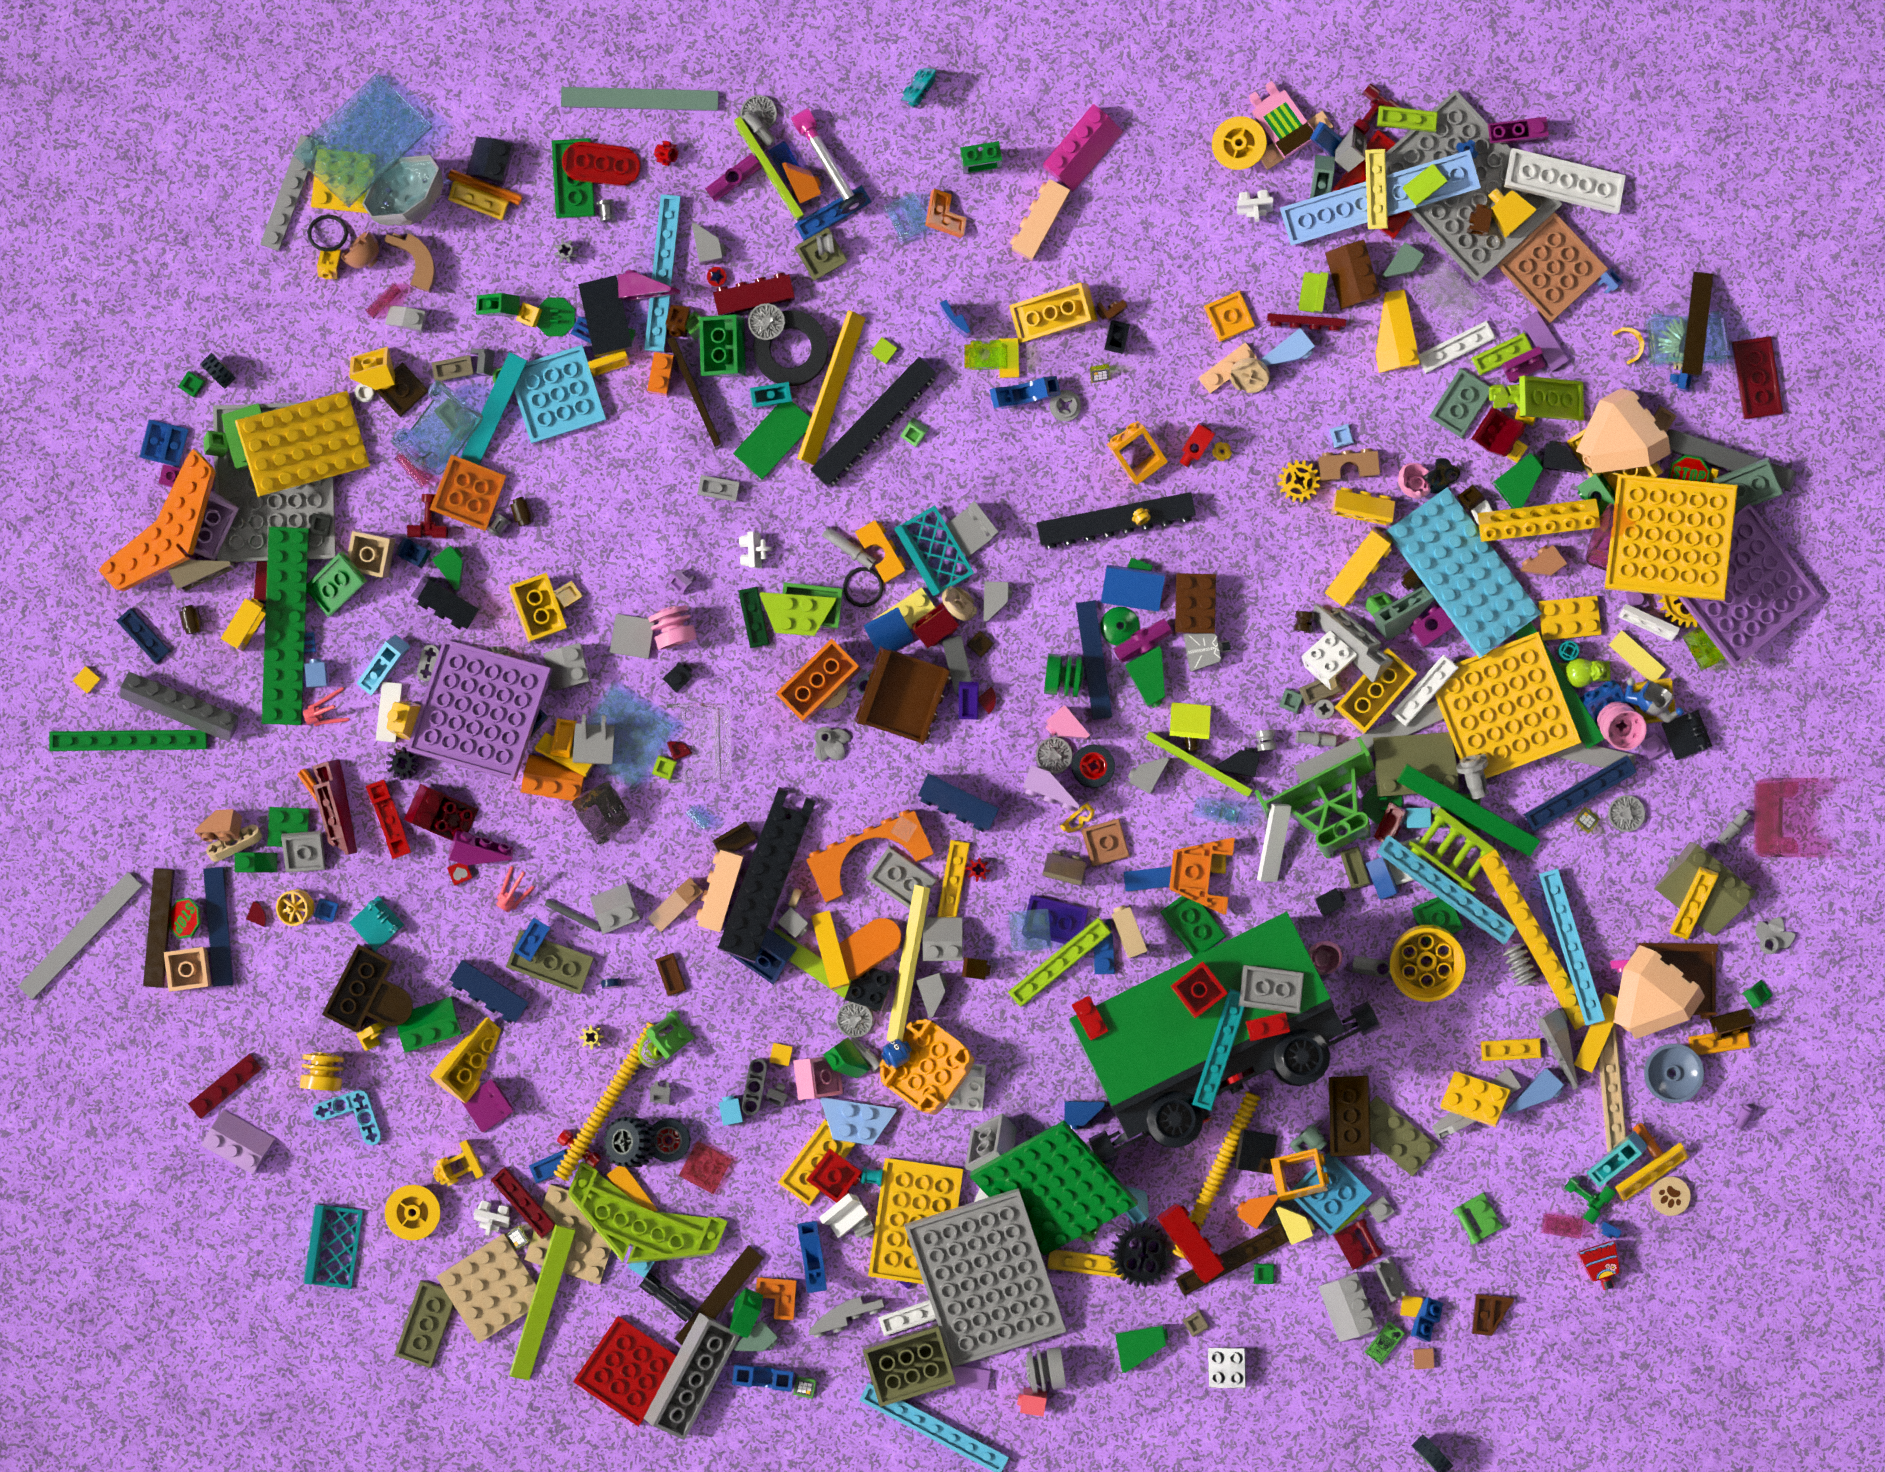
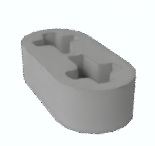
(423, 662)

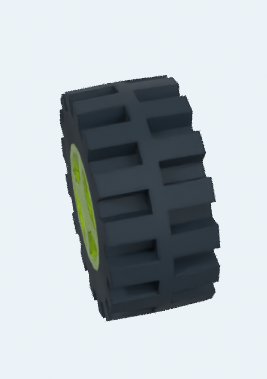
(218, 370)

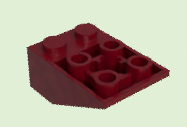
(440, 813)

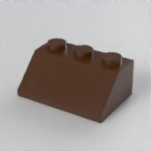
(1352, 274)

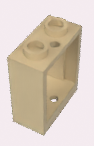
(1128, 931)

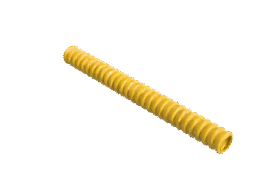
(601, 1111)
(1222, 1162)

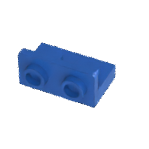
(1602, 696)

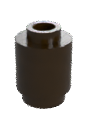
(522, 511)
(1411, 580)
(190, 619)

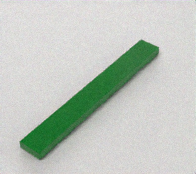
(1584, 724)
(128, 740)
(1468, 810)

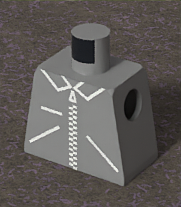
(1204, 650)

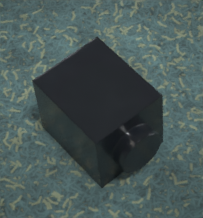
(1330, 901)

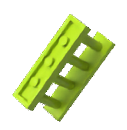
(1457, 829)

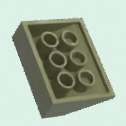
(1426, 752)
(1726, 898)
(908, 1365)

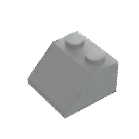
(567, 667)
(615, 908)
(942, 939)

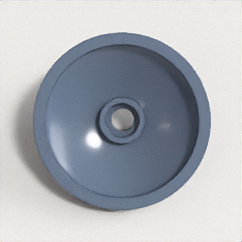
(1687, 1068)

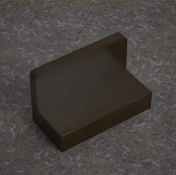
(735, 838)
(1732, 1024)

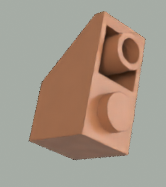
(1545, 563)
(220, 826)

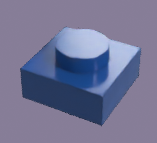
(326, 910)
(1608, 1230)

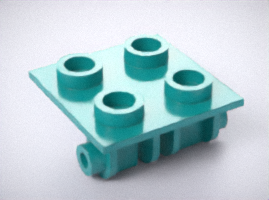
(923, 78)
(376, 923)

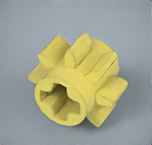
(585, 1037)

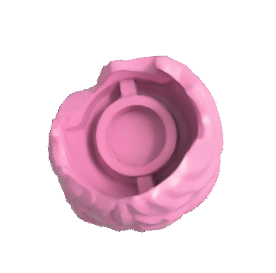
(1412, 480)
(1325, 957)

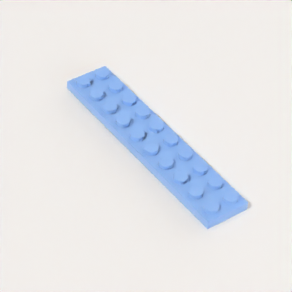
(1348, 205)

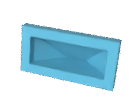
(1141, 1211)

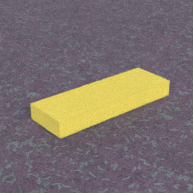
(1636, 656)

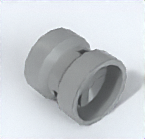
(1266, 735)

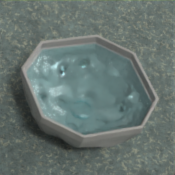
(405, 192)

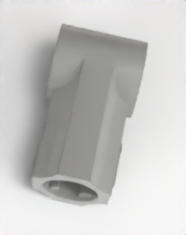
(1368, 966)

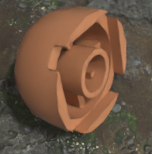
(362, 251)

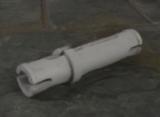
(845, 545)

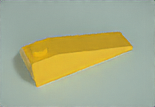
(1396, 338)
(463, 1066)

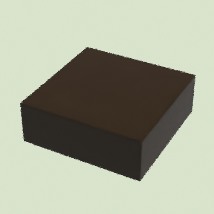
(1471, 497)
(980, 644)

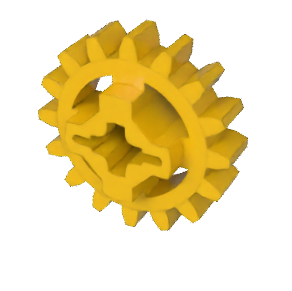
(1292, 469)

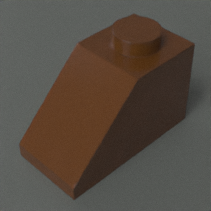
(975, 968)

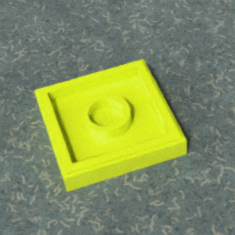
(1190, 720)

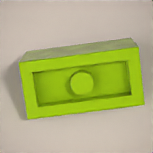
(1424, 184)
(1313, 292)

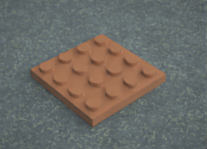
(1552, 267)

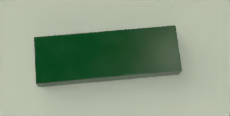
(753, 617)

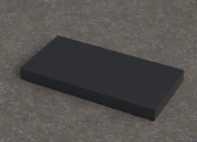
(605, 316)

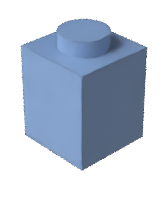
(316, 674)

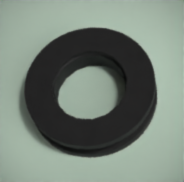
(808, 370)

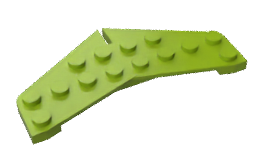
(650, 1233)

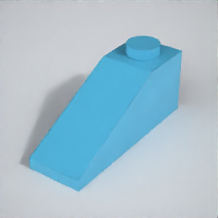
(383, 664)

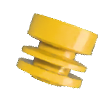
(321, 1072)

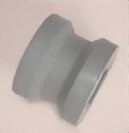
(825, 244)
(1323, 713)

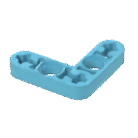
(350, 1106)

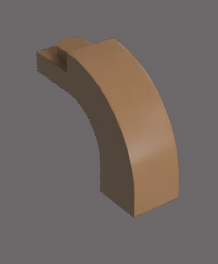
(424, 264)

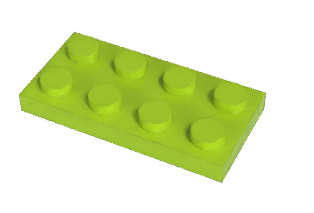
(1551, 398)

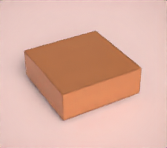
(1423, 1358)

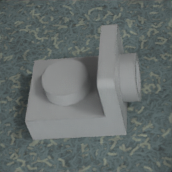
(864, 1228)

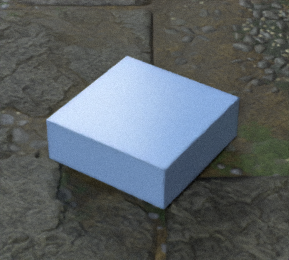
(1341, 436)

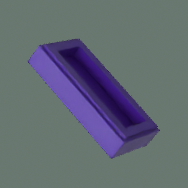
(968, 700)

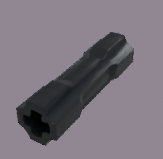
(662, 1293)

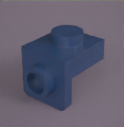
(413, 553)

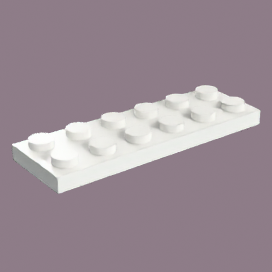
(1564, 181)

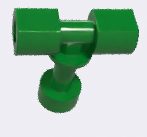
(1595, 1201)

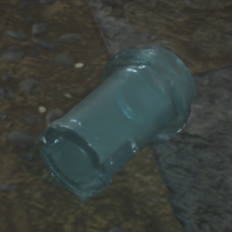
(699, 819)

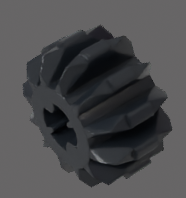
(396, 761)

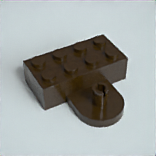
(366, 993)

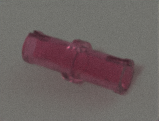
(383, 300)
(419, 477)

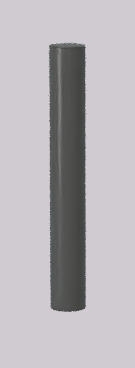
(572, 915)

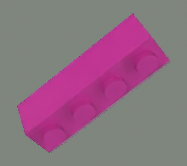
(1082, 148)

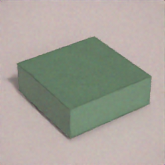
(1291, 700)

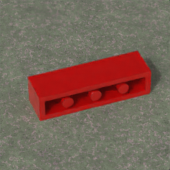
(1190, 1242)

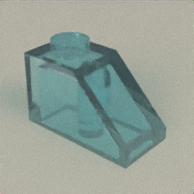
(1216, 811)

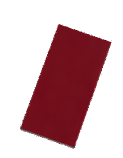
(1757, 377)

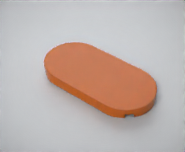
(870, 946)

